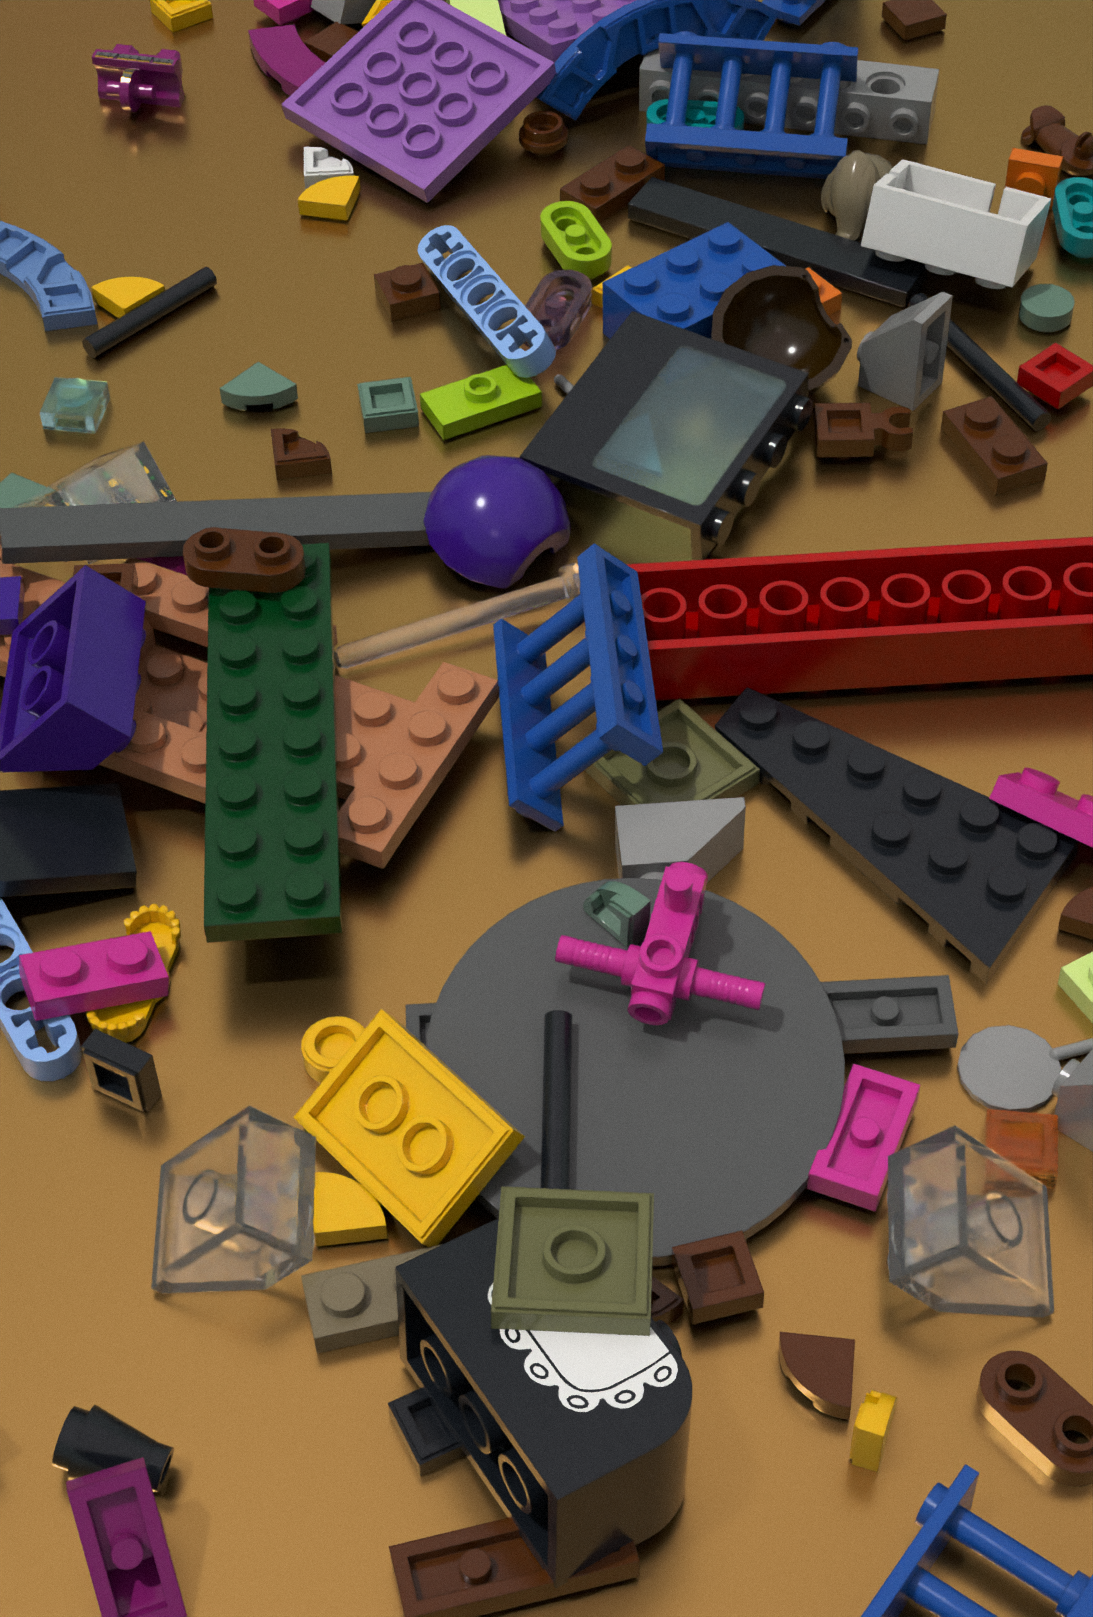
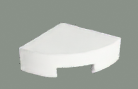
(321, 166)

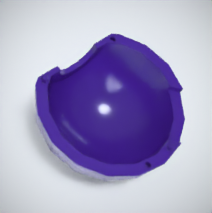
(495, 519)

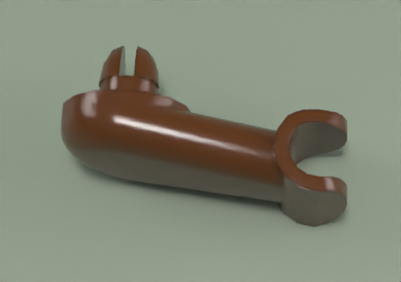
(1049, 132)

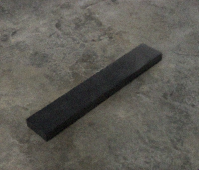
(794, 244)

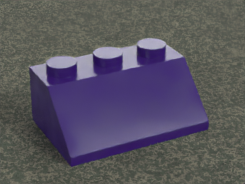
(72, 678)

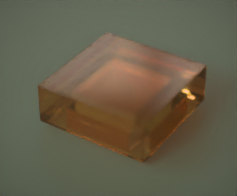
(1025, 1141)

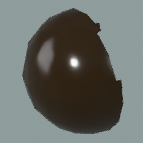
(782, 319)

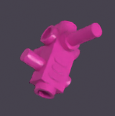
(661, 966)

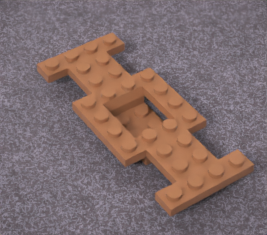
(387, 746)

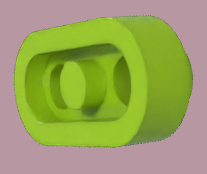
(576, 238)

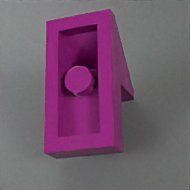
(125, 1542)

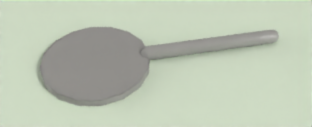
(1013, 1067)

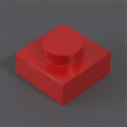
(1056, 375)

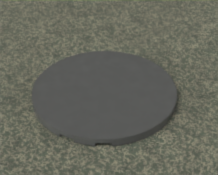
(699, 1110)

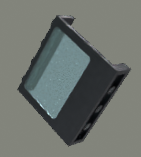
(674, 426)

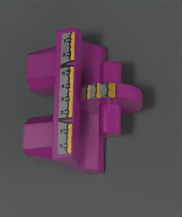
(139, 77)

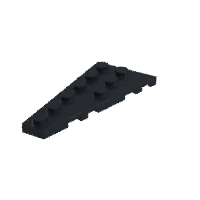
(913, 833)

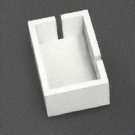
(949, 224)

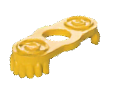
(130, 1019)

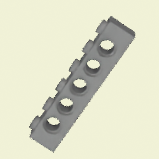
(882, 103)

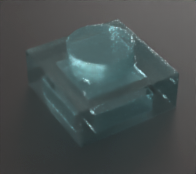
(75, 405)

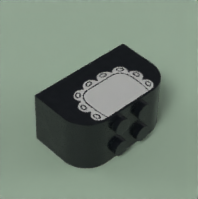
(563, 1427)

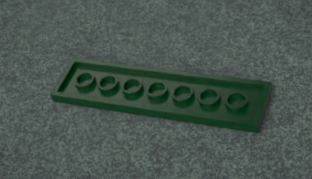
(272, 761)

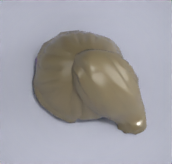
(850, 189)

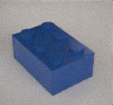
(684, 282)

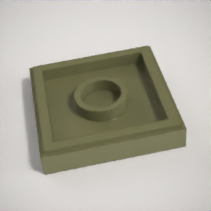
(693, 765)
(573, 1261)

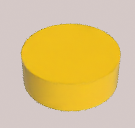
(327, 1043)

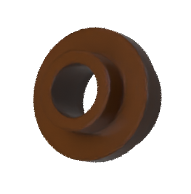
(543, 133)

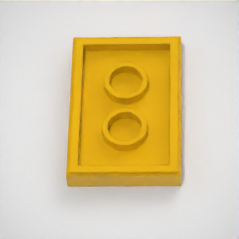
(408, 1128)

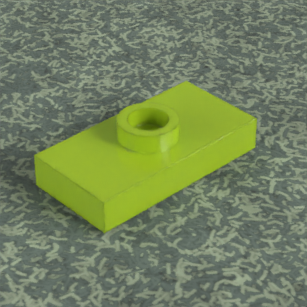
(479, 401)

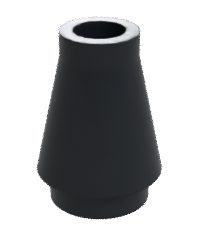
(101, 1440)

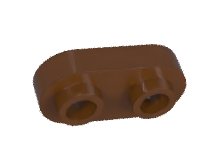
(244, 560)
(1039, 1416)

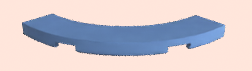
(46, 278)

